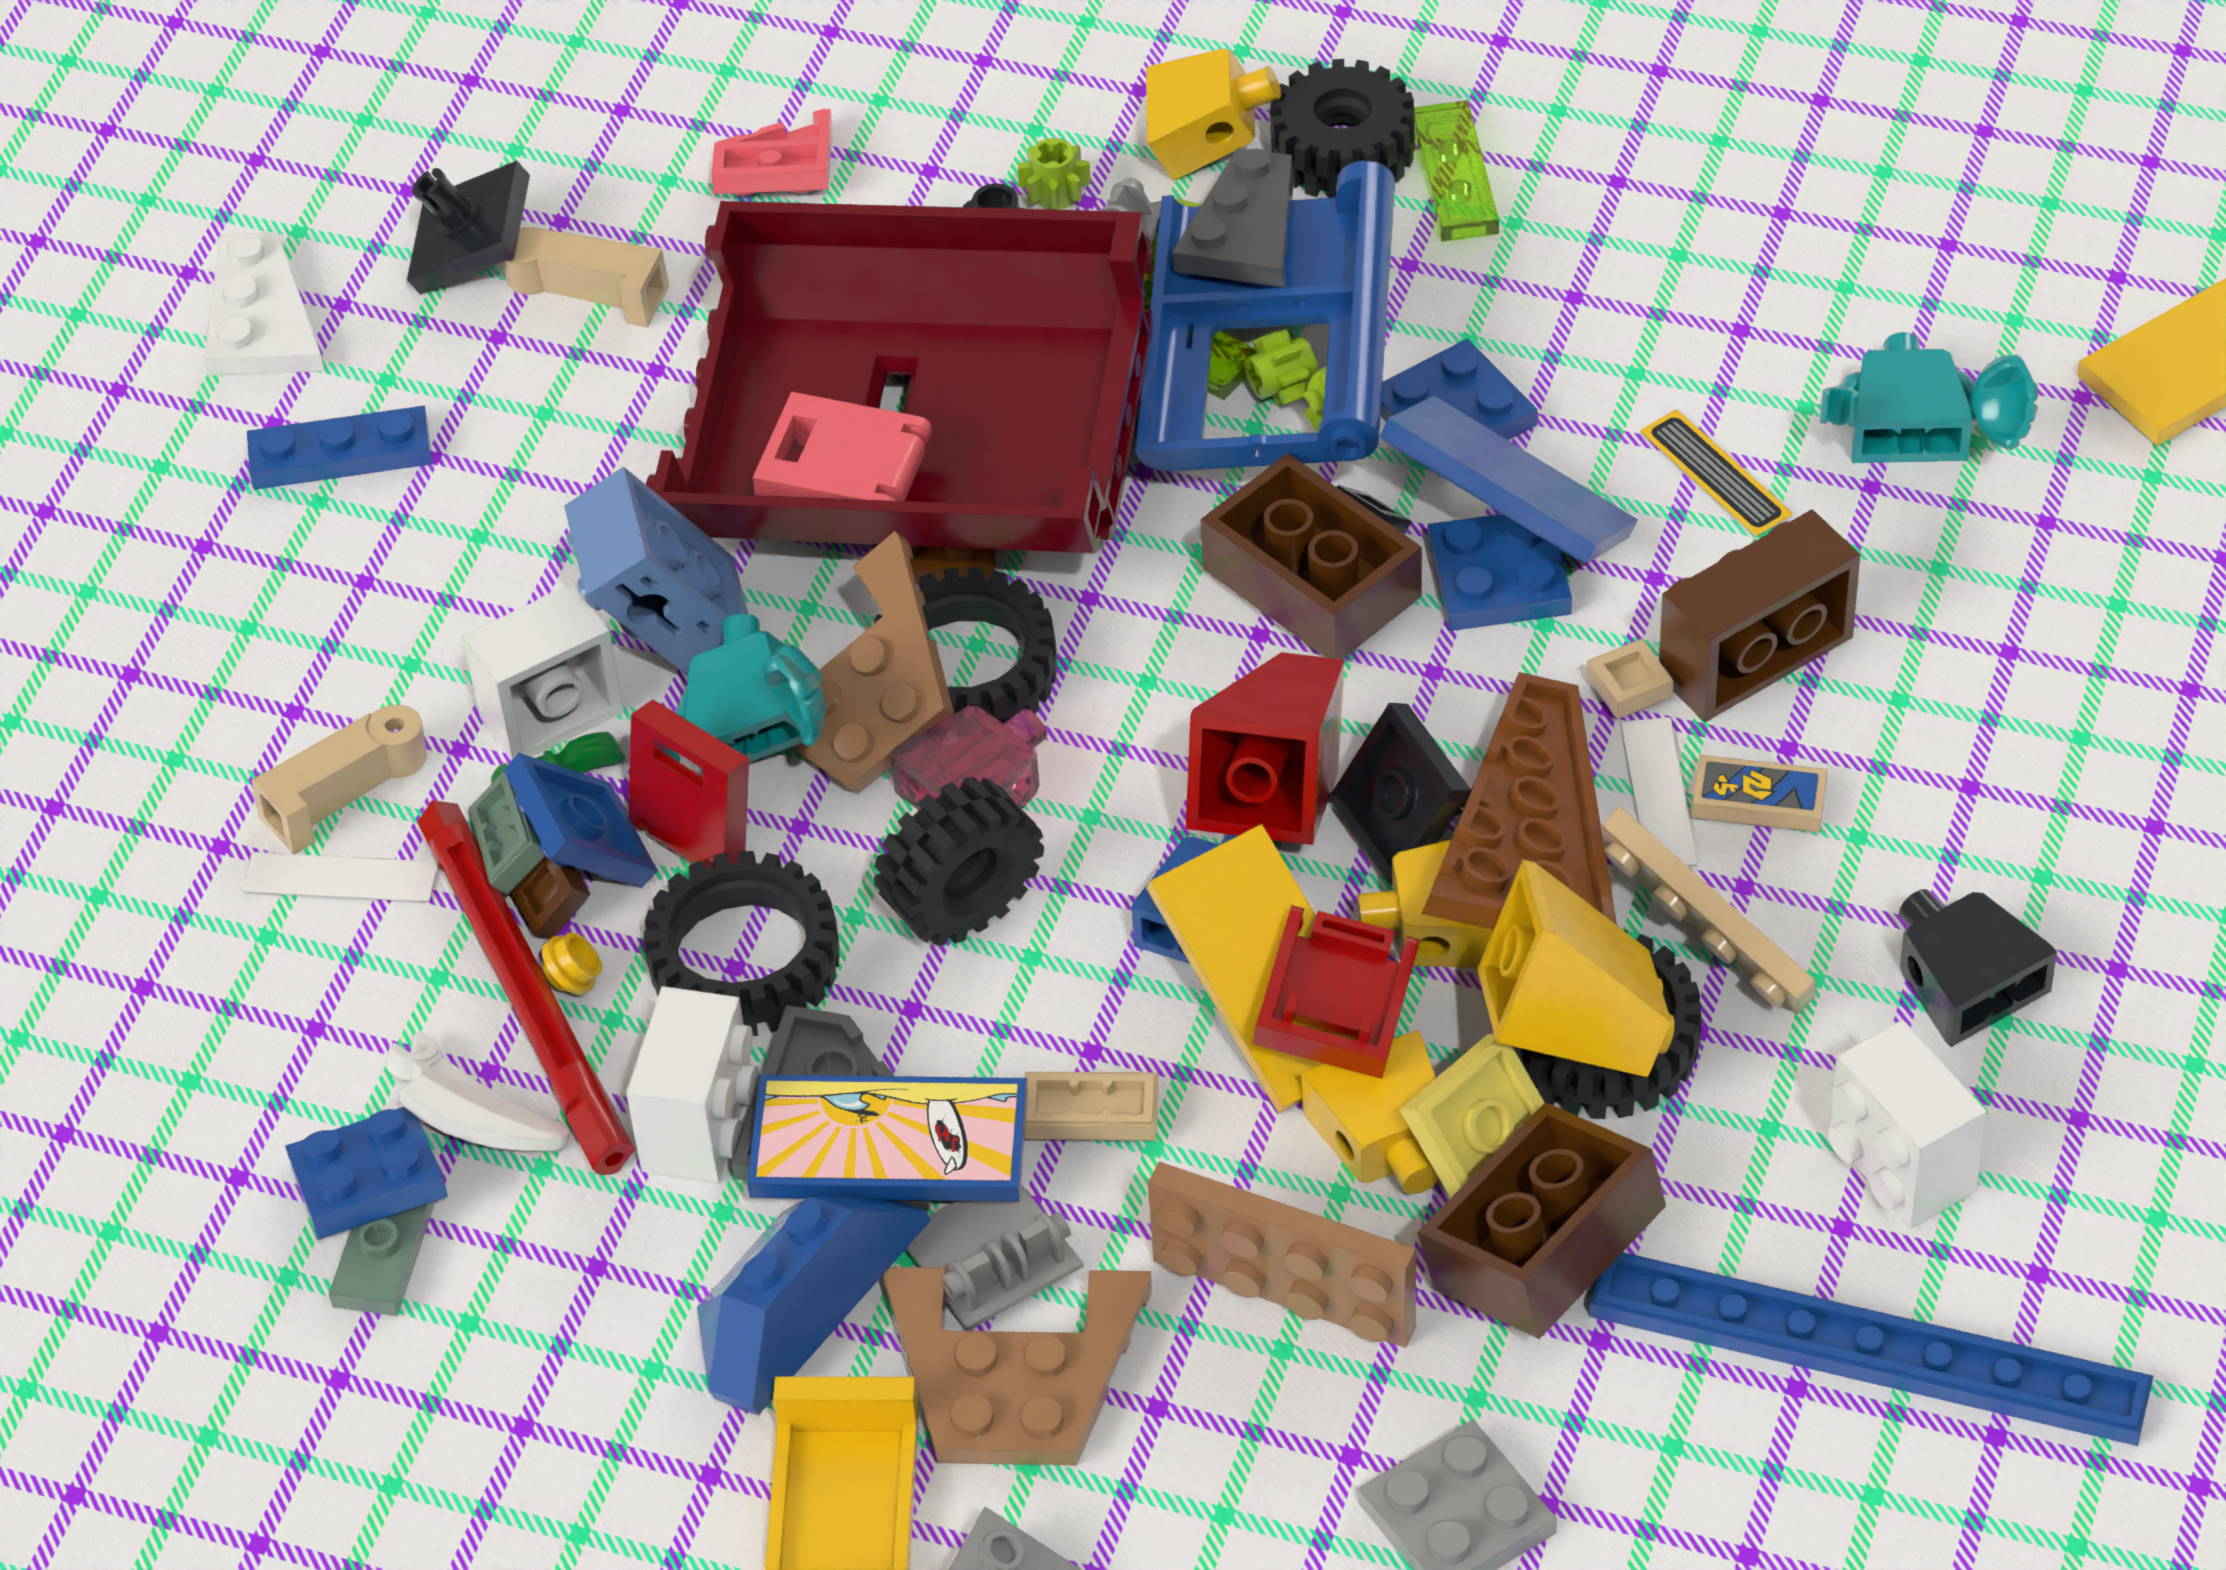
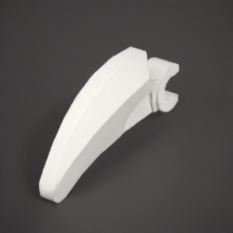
(463, 1106)

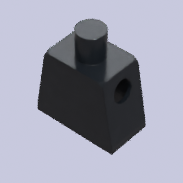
(1971, 962)

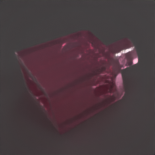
(971, 746)

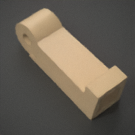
(590, 271)
(338, 772)

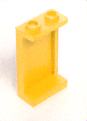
(843, 1473)

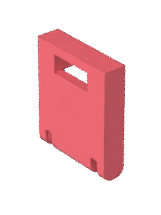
(846, 451)

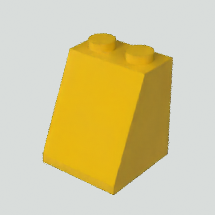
(1571, 980)

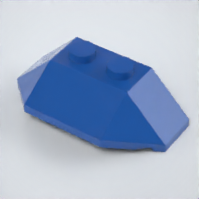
(797, 1290)

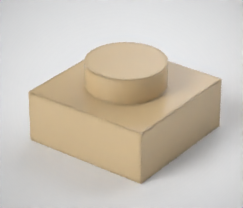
(1630, 678)

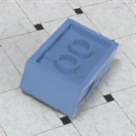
(652, 568)

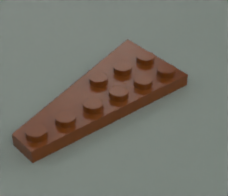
(1527, 804)

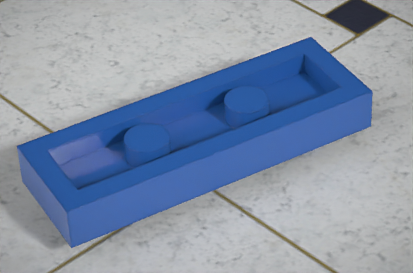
(339, 447)

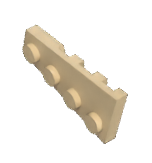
(1701, 907)

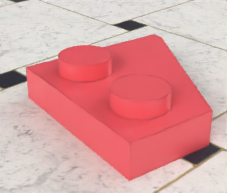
(775, 159)

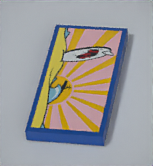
(888, 1137)

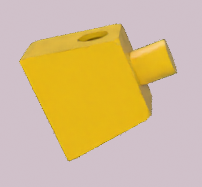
(1203, 108)
(1441, 940)
(1363, 1117)

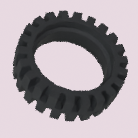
(1006, 607)
(740, 886)
(1604, 1087)

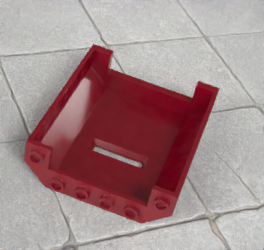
(1016, 348)

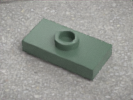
(504, 836)
(380, 1262)

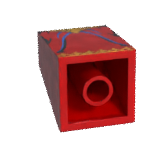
(1267, 750)

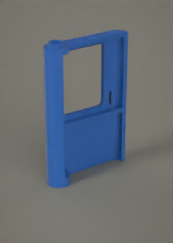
(1333, 278)

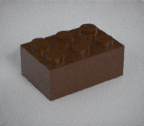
(1311, 558)
(1758, 614)
(1542, 1219)

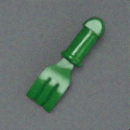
(581, 754)

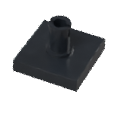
(466, 224)
(1399, 788)

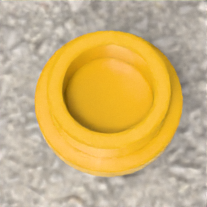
(571, 963)

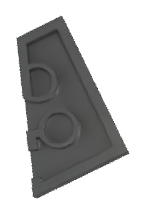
(1242, 222)

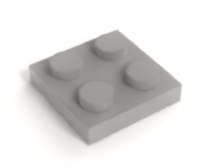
(1457, 1505)

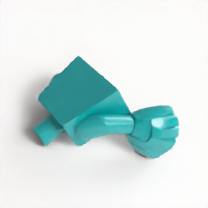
(1922, 409)
(754, 692)

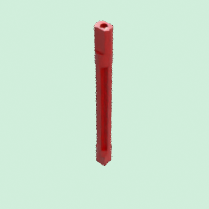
(527, 989)

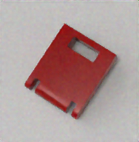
(676, 804)
(1337, 984)

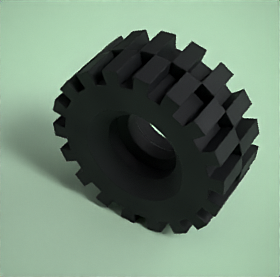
(1341, 95)
(958, 860)

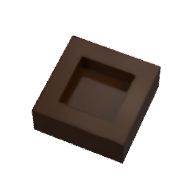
(549, 897)

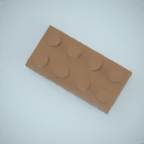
(1283, 1255)

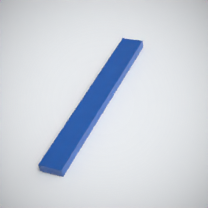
(1874, 1347)

